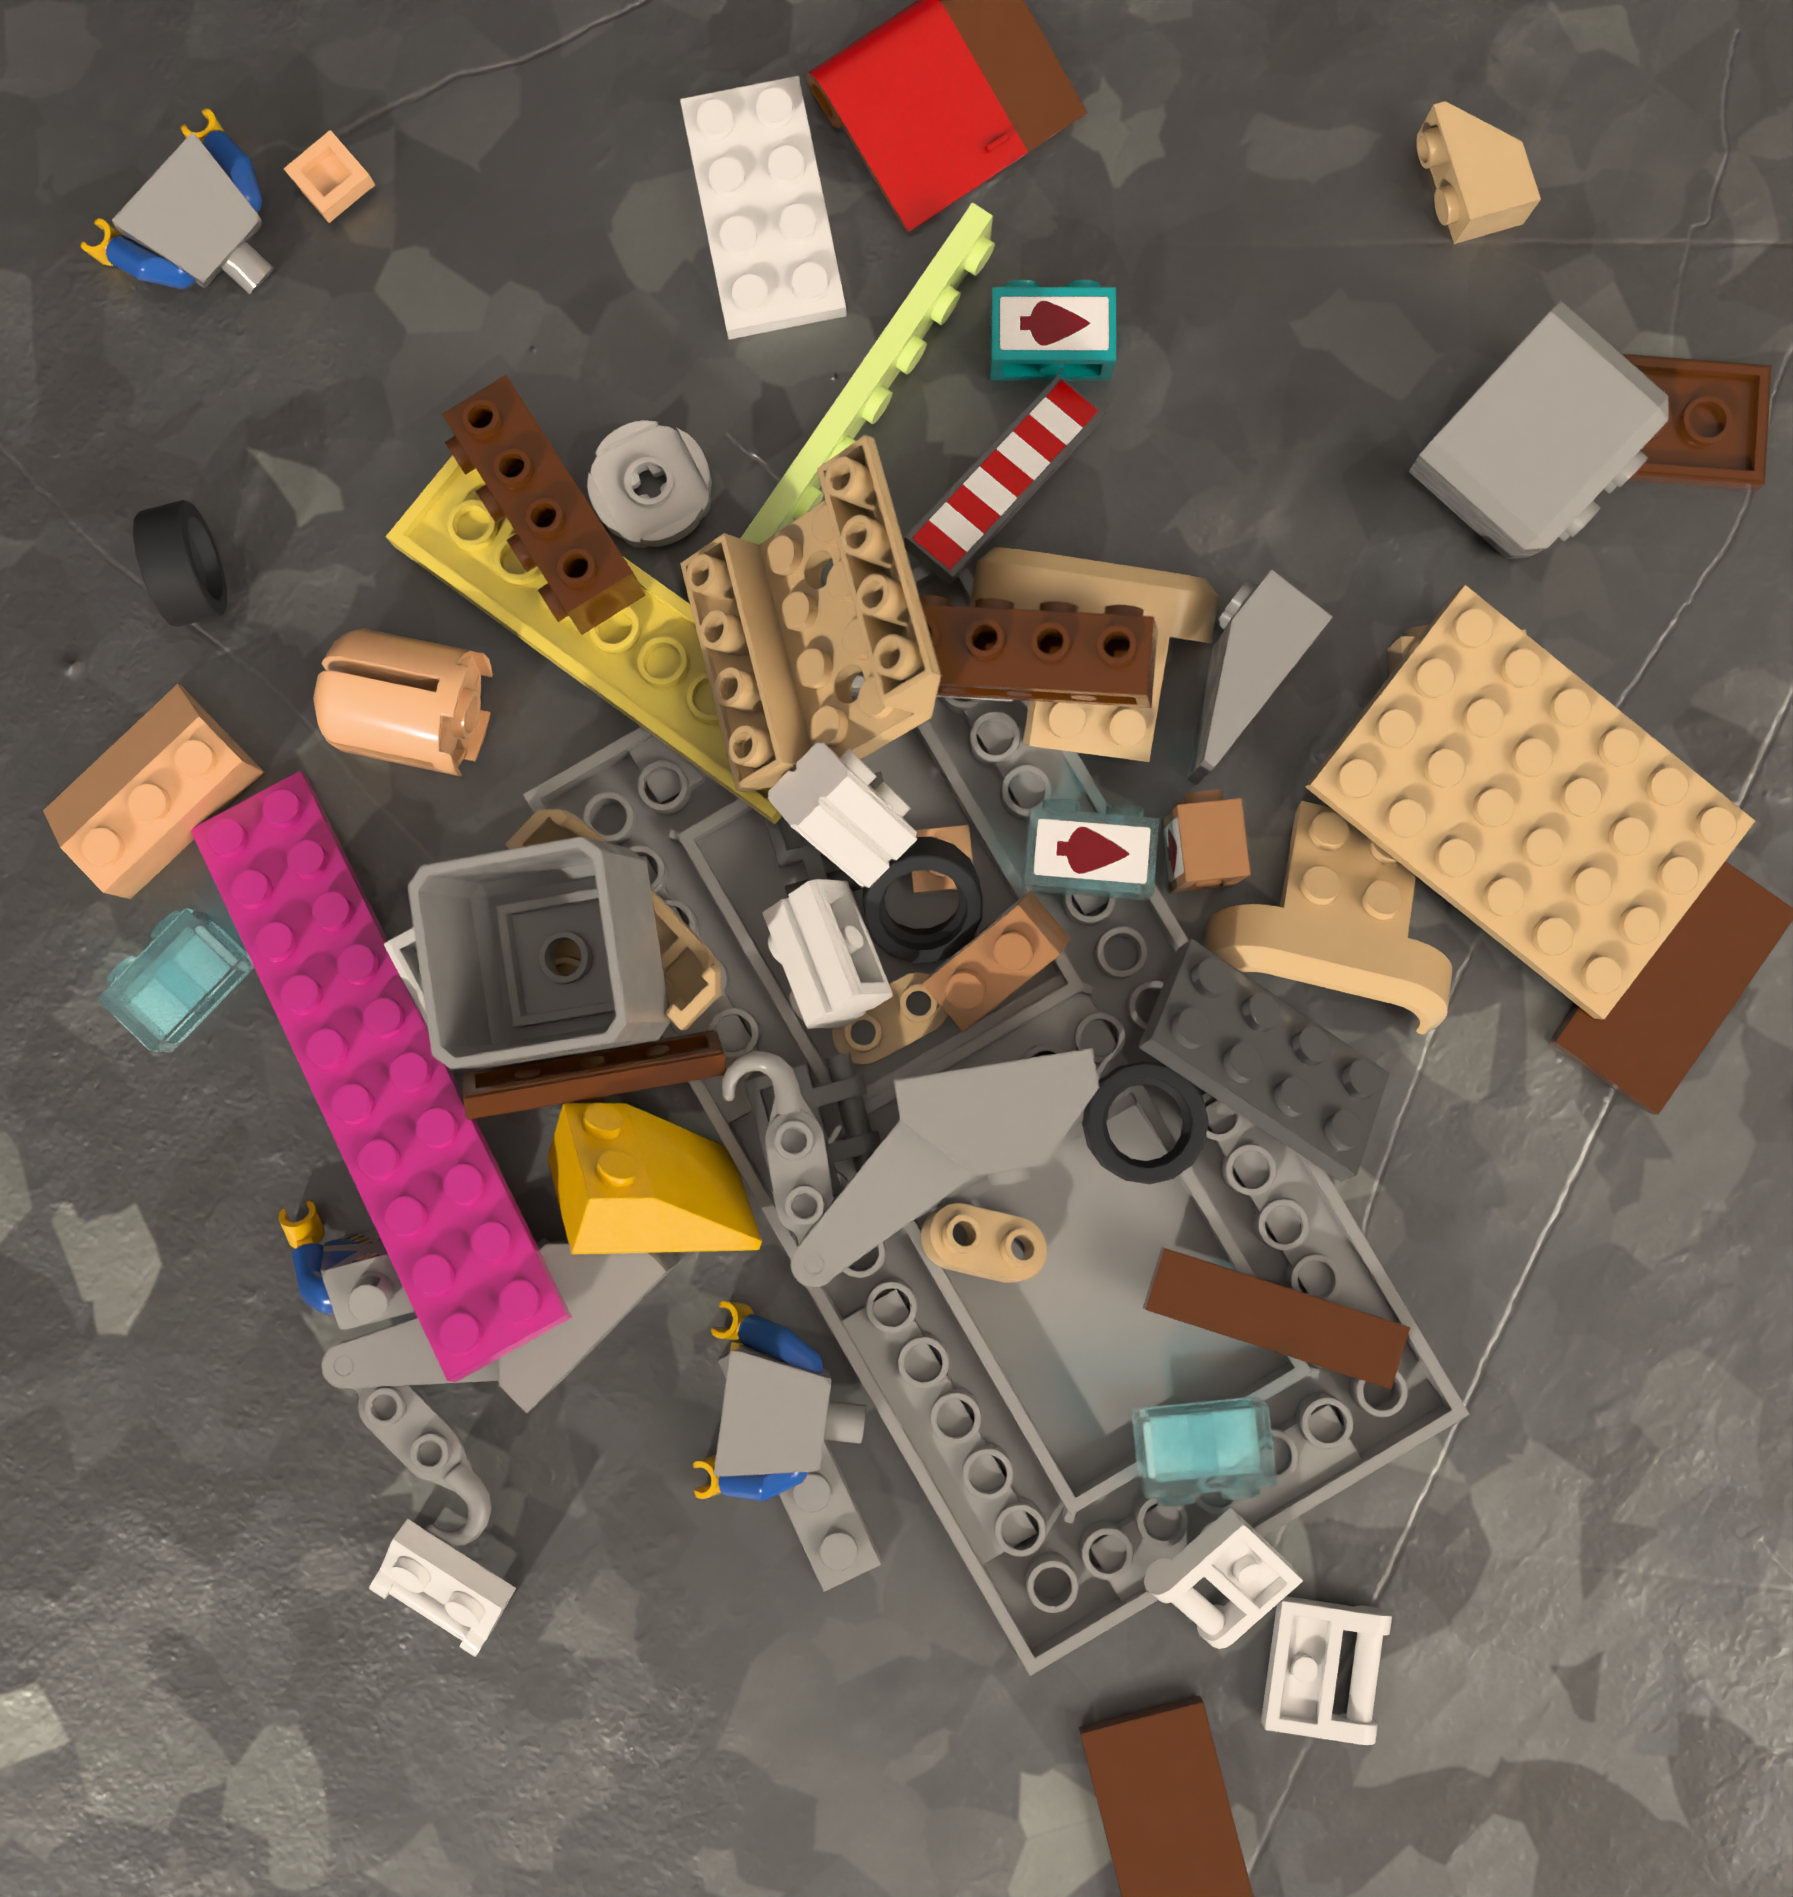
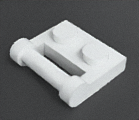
(1238, 1565)
(442, 1586)
(1306, 1670)

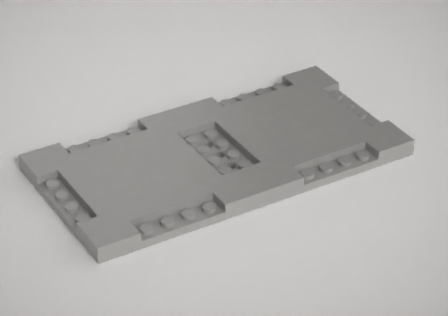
(1027, 1388)

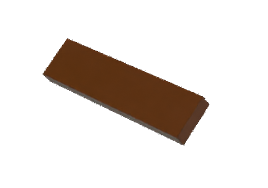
(592, 1074)
(1276, 1318)

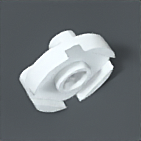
(662, 451)

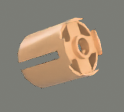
(402, 700)

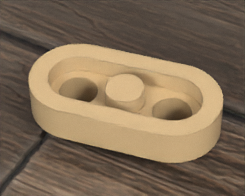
(892, 1022)
(987, 1244)

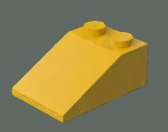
(645, 1185)

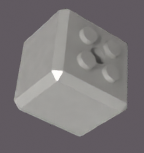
(1544, 438)
(490, 943)

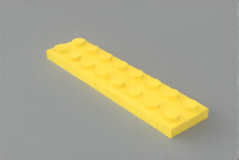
(637, 660)

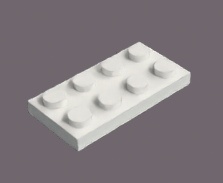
(763, 207)

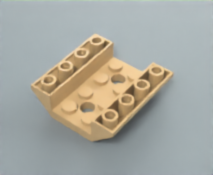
(789, 649)

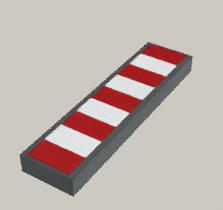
(1003, 480)

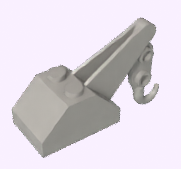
(949, 1130)
(393, 1359)

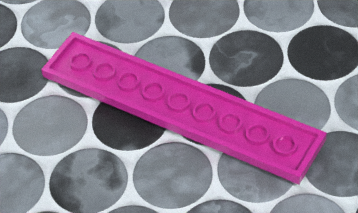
(374, 1076)

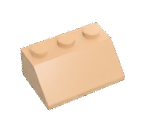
(148, 793)

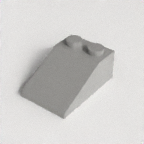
(1261, 642)

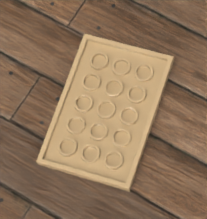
(1530, 803)

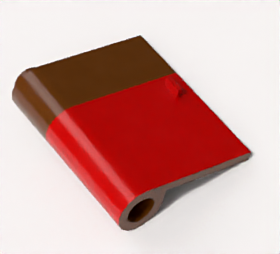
(945, 99)

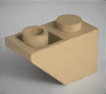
(1477, 173)

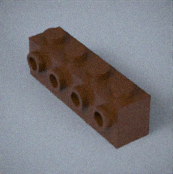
(544, 506)
(1043, 652)

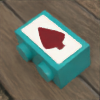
(1052, 331)

